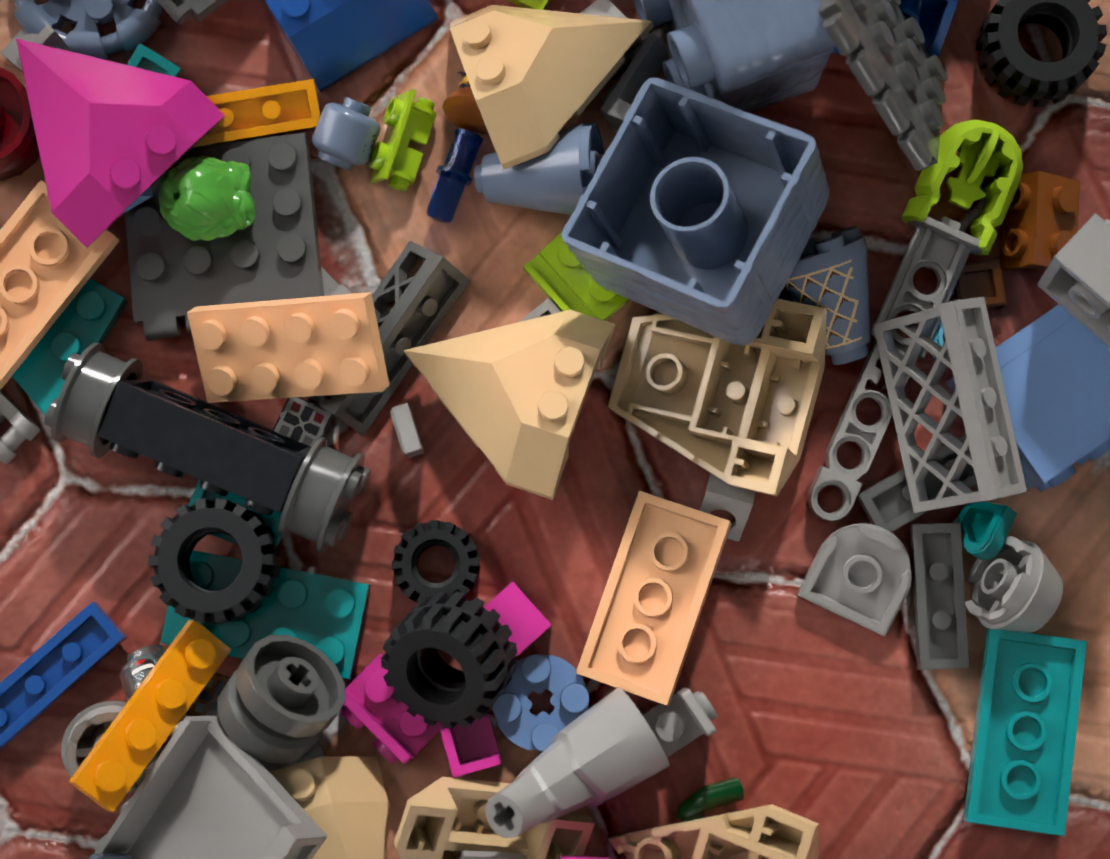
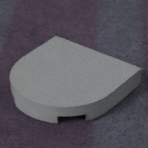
(860, 576)

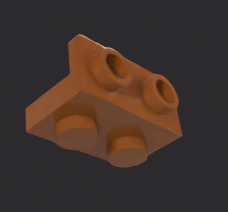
(1039, 220)

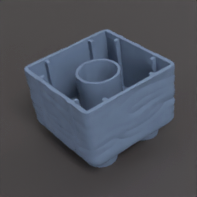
(742, 49)
(699, 210)

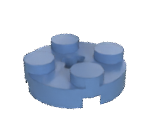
(537, 674)

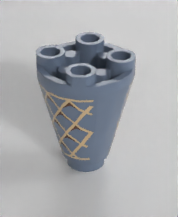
(836, 278)

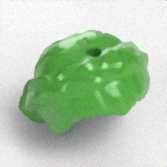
(207, 198)

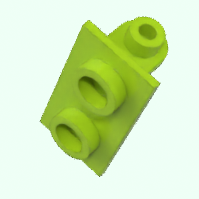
(405, 123)

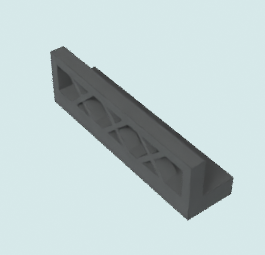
(417, 313)

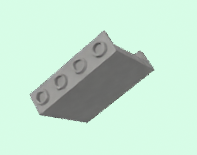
(210, 804)

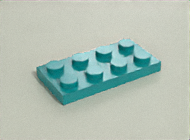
(303, 605)
(1025, 731)

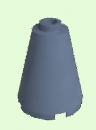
(549, 180)

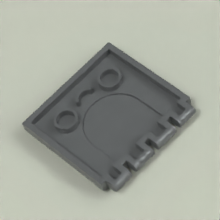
(892, 68)
(261, 263)

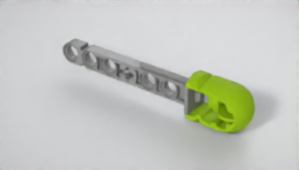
(941, 247)

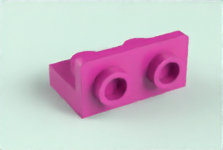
(372, 704)

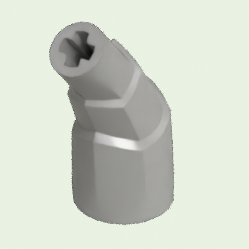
(583, 766)

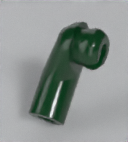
(709, 798)

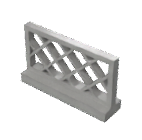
(977, 399)

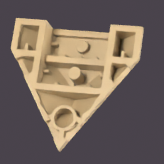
(538, 70)
(519, 390)
(453, 819)
(742, 834)

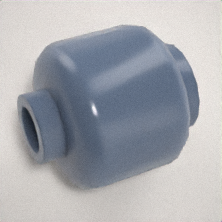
(346, 133)

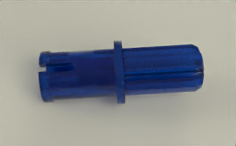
(454, 175)

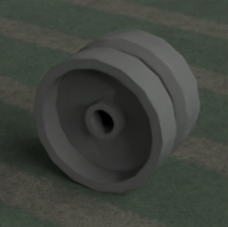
(280, 699)

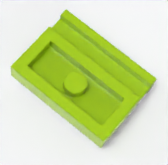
(569, 284)

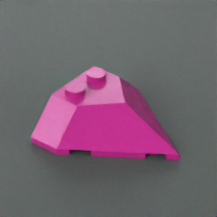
(106, 131)

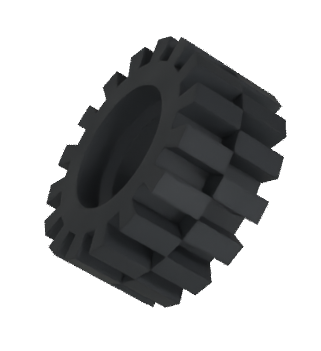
(432, 534)

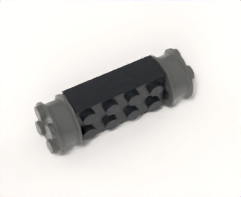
(117, 409)

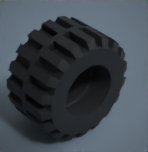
(1036, 80)
(175, 548)
(431, 684)

